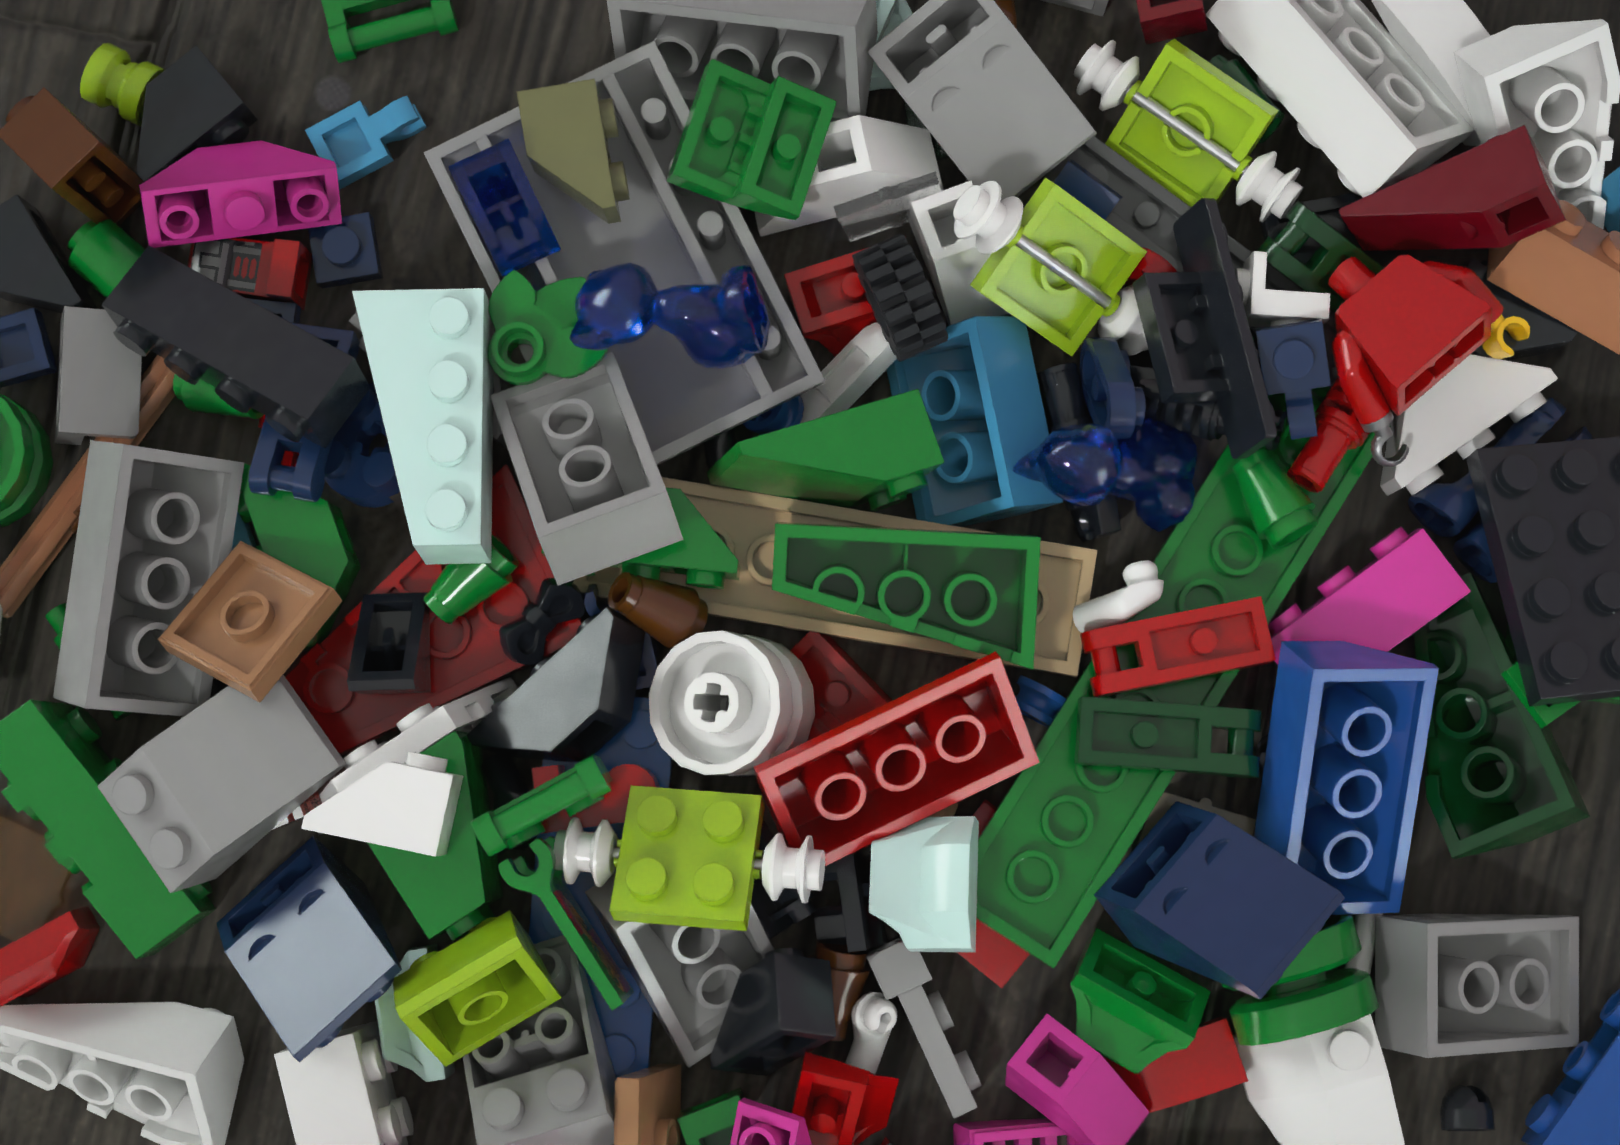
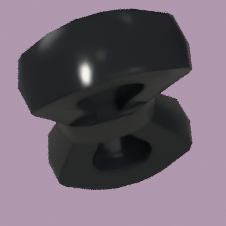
(526, 636)

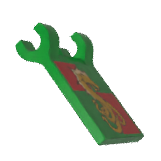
(551, 889)

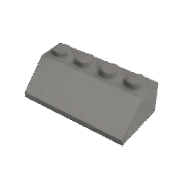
(801, 40)
(142, 550)

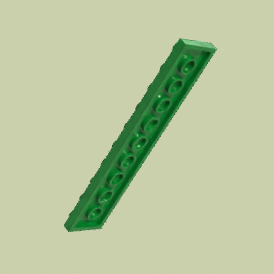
(1073, 822)

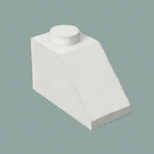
(395, 806)

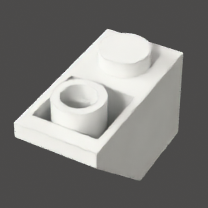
(948, 258)

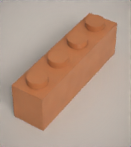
(1566, 274)

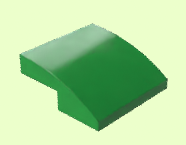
(752, 141)

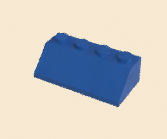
(1346, 766)

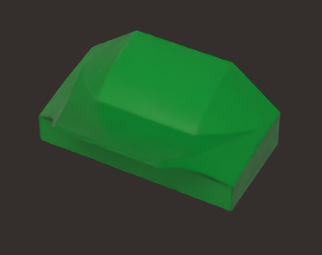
(1132, 1004)

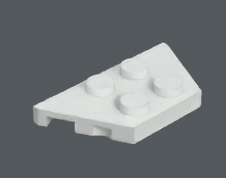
(419, 732)

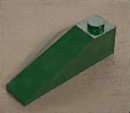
(1488, 761)

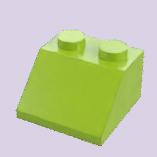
(474, 988)

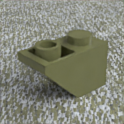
(568, 144)

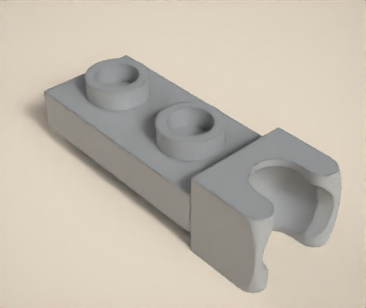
(902, 975)

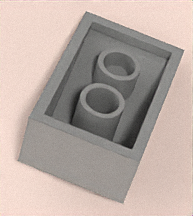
(586, 470)
(220, 781)
(684, 970)
(1476, 983)

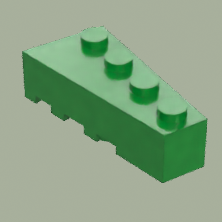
(929, 582)
(54, 777)

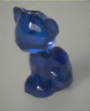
(713, 322)
(1089, 463)

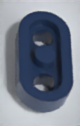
(1109, 387)

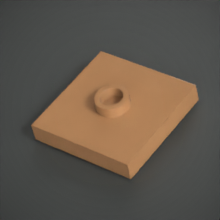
(250, 621)
(648, 1106)

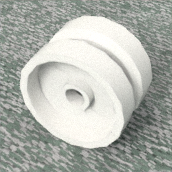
(730, 702)

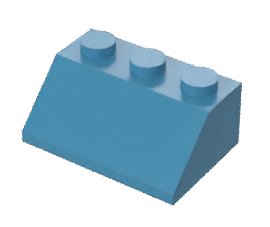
(984, 417)

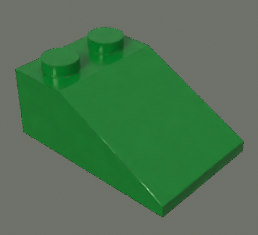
(841, 458)

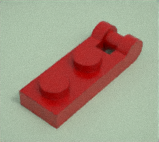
(1180, 646)

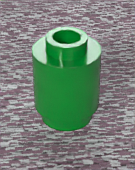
(103, 254)

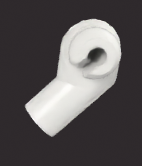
(1120, 605)
(872, 1024)

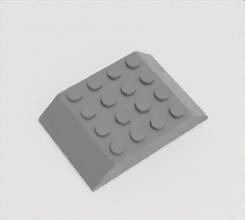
(668, 232)

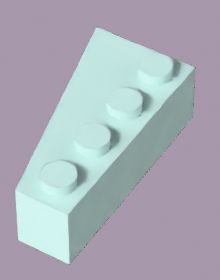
(436, 412)

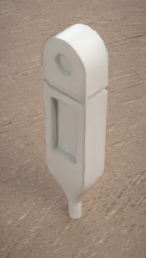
(849, 374)

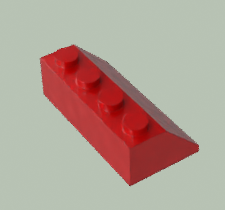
(899, 761)

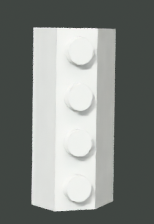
(1344, 86)

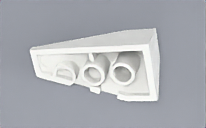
(1560, 87)
(147, 1060)
(1324, 1088)

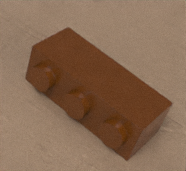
(72, 158)

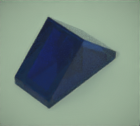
(504, 207)

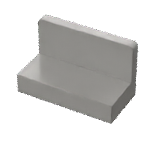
(95, 379)

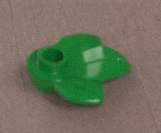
(541, 321)

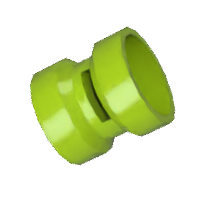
(117, 81)

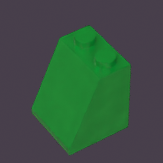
(457, 888)

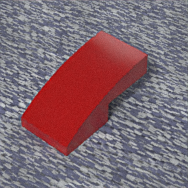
(1190, 1073)

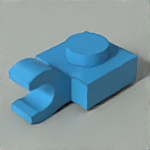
(360, 139)

